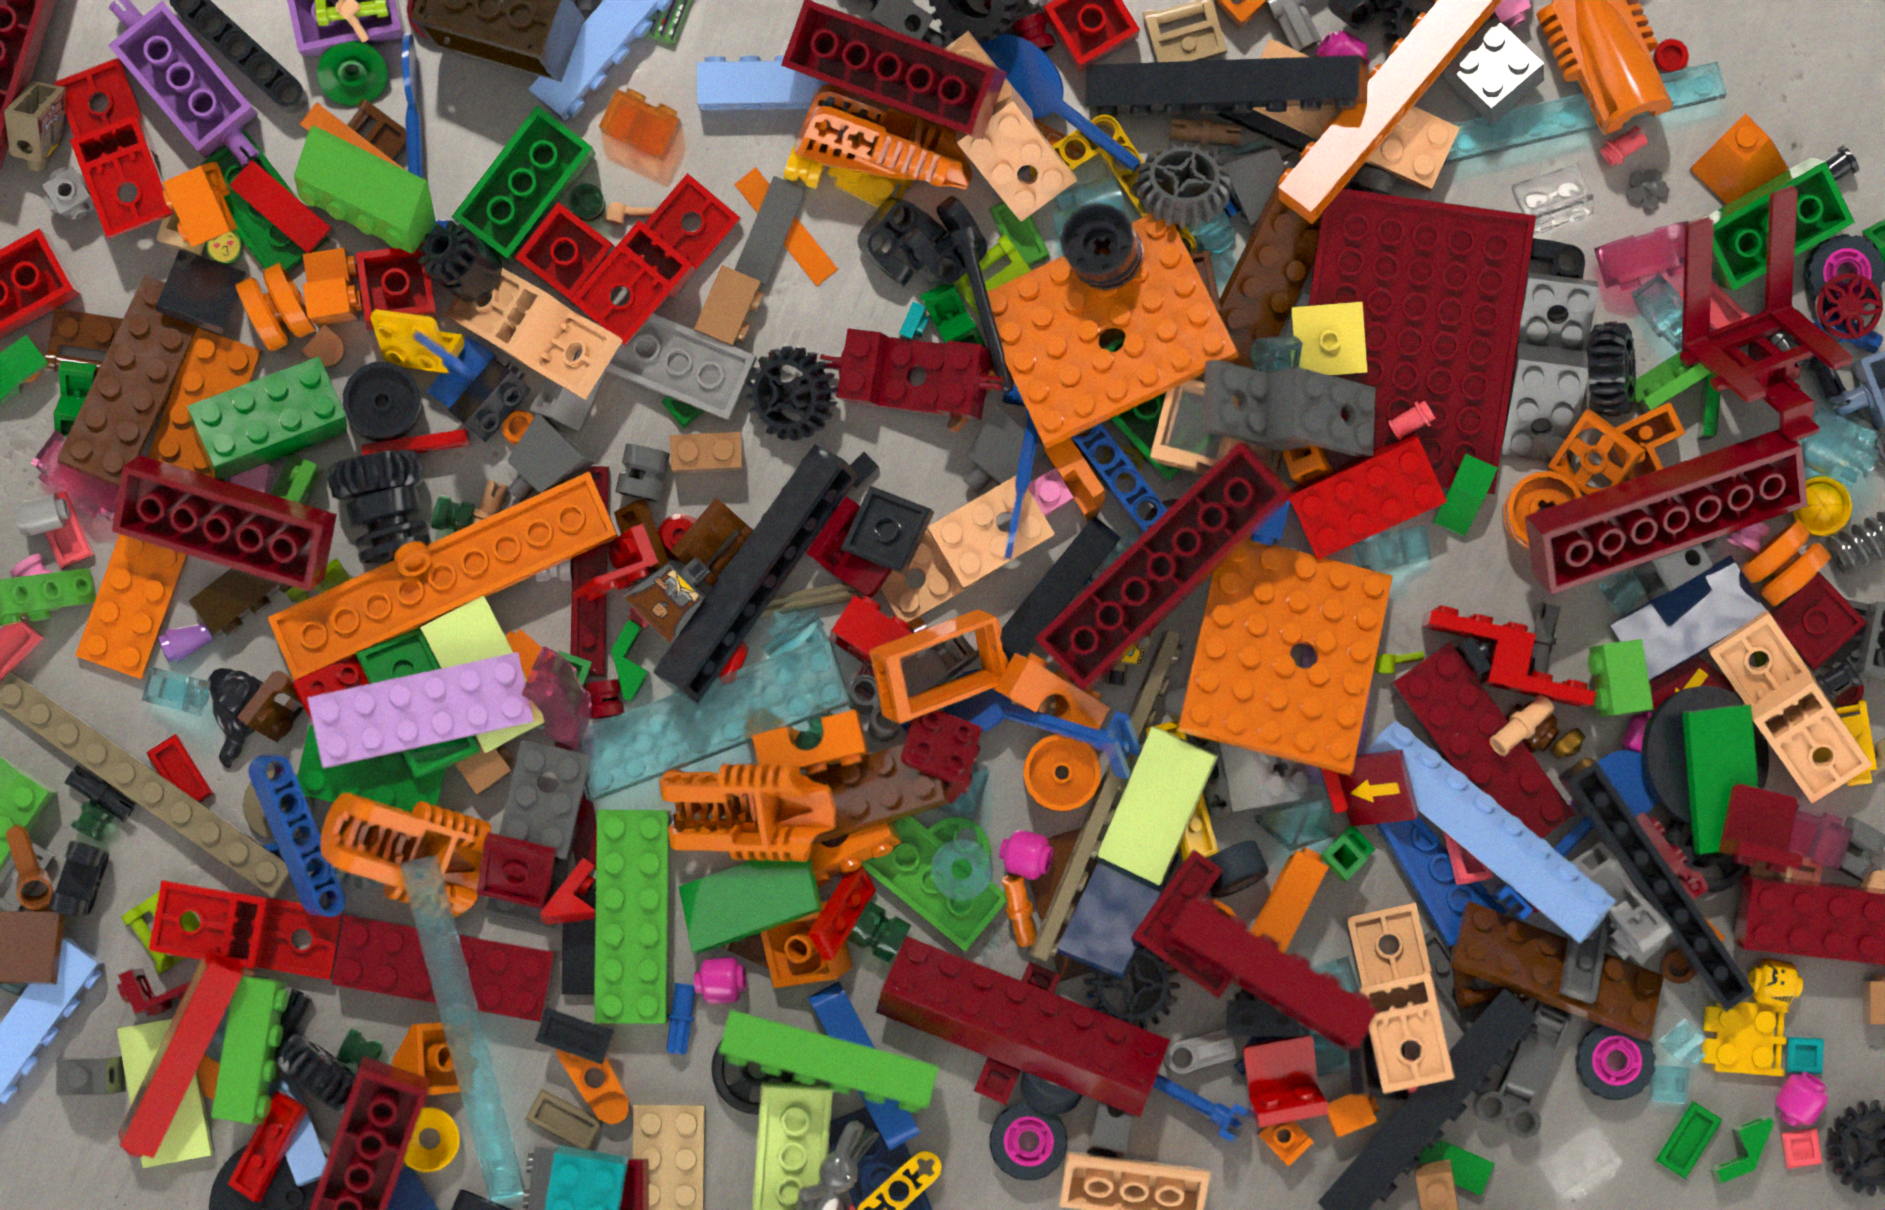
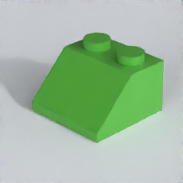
(1620, 678)

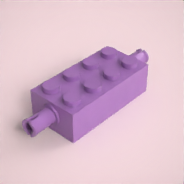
(183, 80)

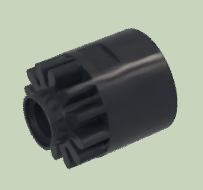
(461, 262)

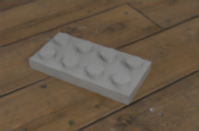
(685, 366)

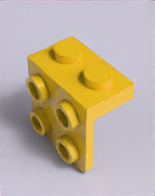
(399, 347)

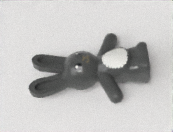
(838, 1170)

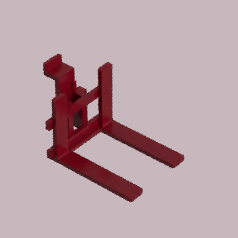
(1766, 369)

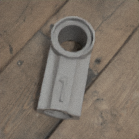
(1294, 23)
(1202, 1050)

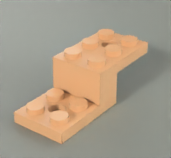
(1010, 144)
(539, 333)
(965, 550)
(1790, 707)
(1404, 996)

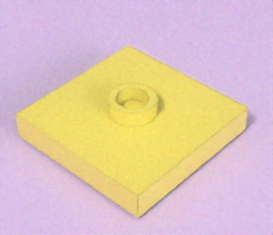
(1331, 337)

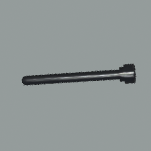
(966, 243)

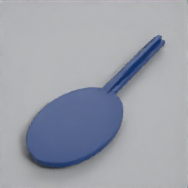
(1043, 91)

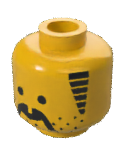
(1775, 982)

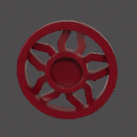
(1848, 306)

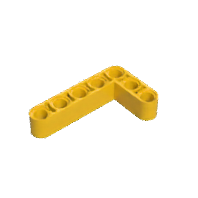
(1125, 178)

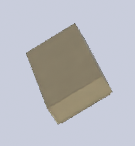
(564, 1120)

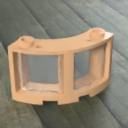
(1180, 434)

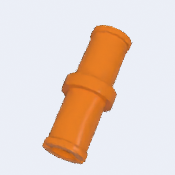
(1019, 910)

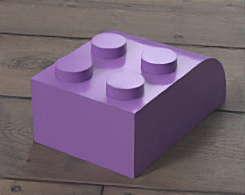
(315, 40)

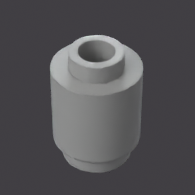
(42, 514)

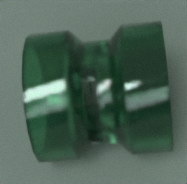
(585, 197)
(451, 514)
(356, 1047)

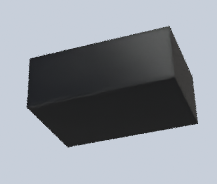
(864, 467)

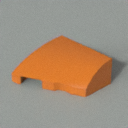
(1078, 477)

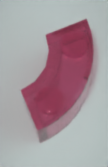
(1644, 256)
(94, 494)
(559, 697)
(1819, 838)

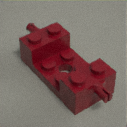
(878, 372)

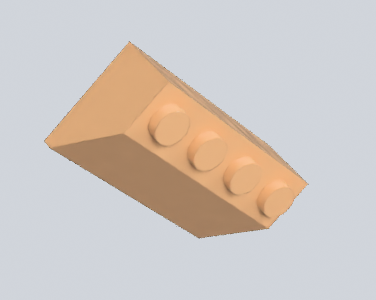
(1130, 1184)

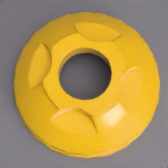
(433, 1159)

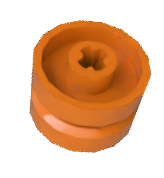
(277, 306)
(1528, 494)
(1789, 567)
(1082, 772)

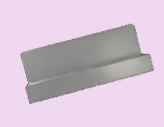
(561, 404)

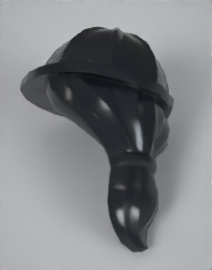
(230, 695)

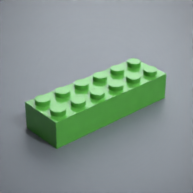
(632, 916)
(828, 1059)

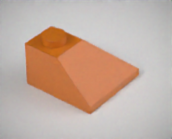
(1739, 161)
(428, 1055)

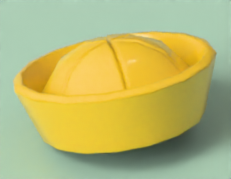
(1827, 506)

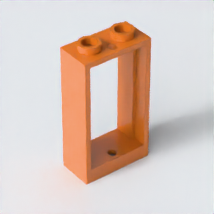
(890, 677)
(1290, 896)

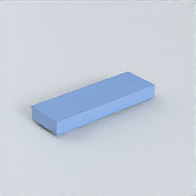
(305, 1151)

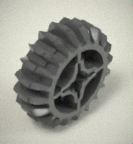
(1183, 185)

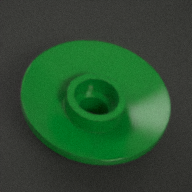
(351, 87)

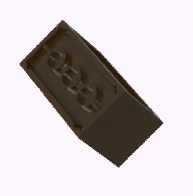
(511, 33)

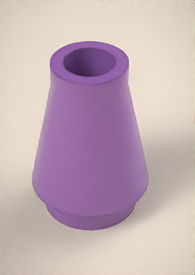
(184, 641)

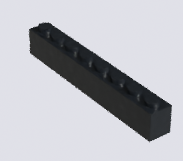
(1227, 84)
(756, 573)
(1656, 882)
(1430, 1106)

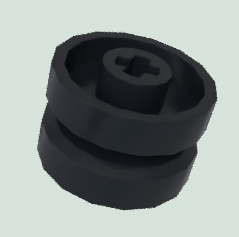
(386, 422)

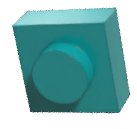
(915, 322)

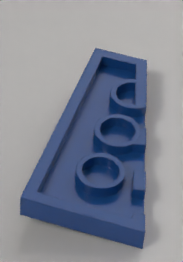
(1432, 877)

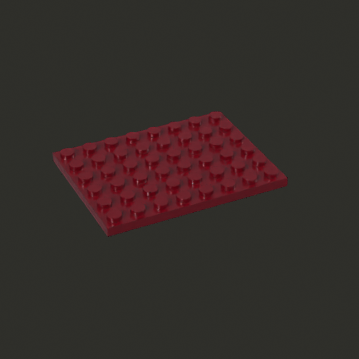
(1438, 315)

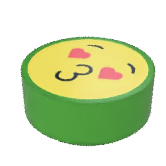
(225, 248)

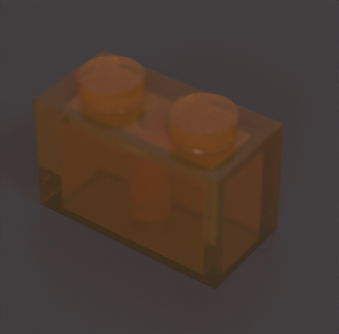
(641, 124)

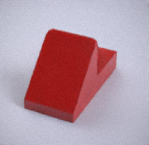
(565, 904)

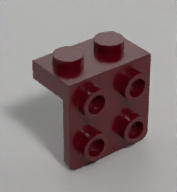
(827, 552)
(944, 749)
(1760, 828)
(138, 991)

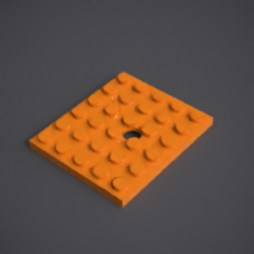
(1055, 324)
(1242, 671)

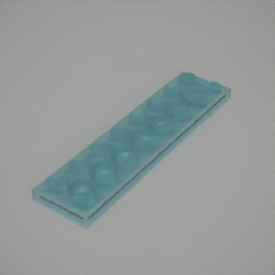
(735, 707)

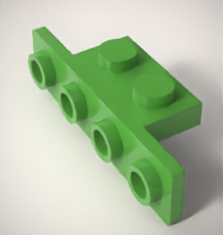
(42, 593)

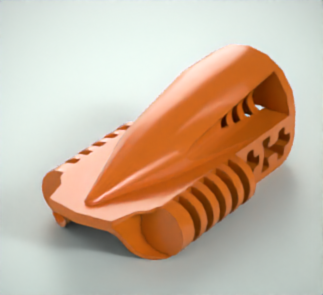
(1609, 55)
(892, 147)
(766, 810)
(378, 838)

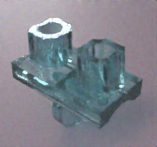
(792, 631)

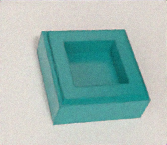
(1804, 1055)

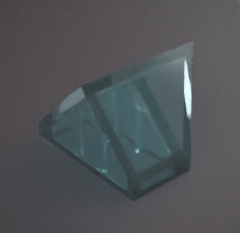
(968, 804)
(1299, 823)

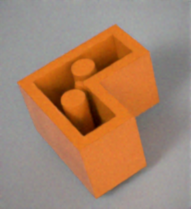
(200, 203)
(330, 287)
(1649, 432)

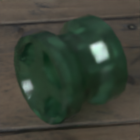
(92, 821)

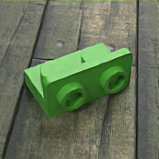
(1666, 382)
(297, 479)

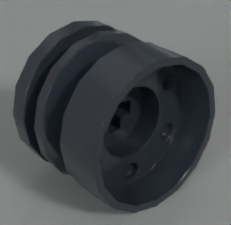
(1090, 231)
(387, 522)

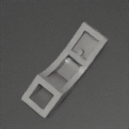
(1631, 911)

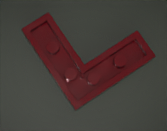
(1191, 880)

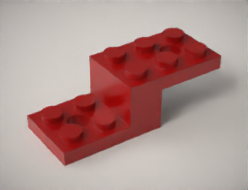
(114, 148)
(656, 259)
(1511, 654)
(245, 928)

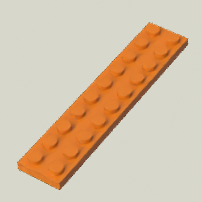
(462, 568)
(145, 575)

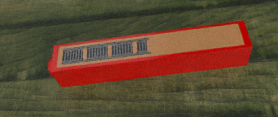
(179, 1054)

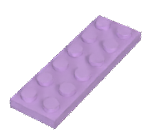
(420, 710)

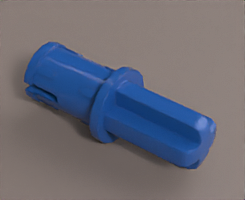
(1869, 342)
(680, 1019)

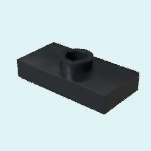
(574, 1035)

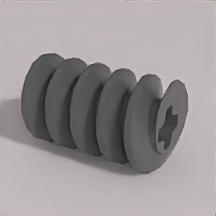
(1859, 544)

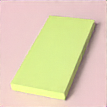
(470, 636)
(1157, 805)
(189, 1130)
(789, 1142)

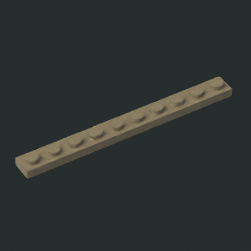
(142, 784)
(1101, 811)

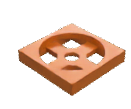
(1561, 465)

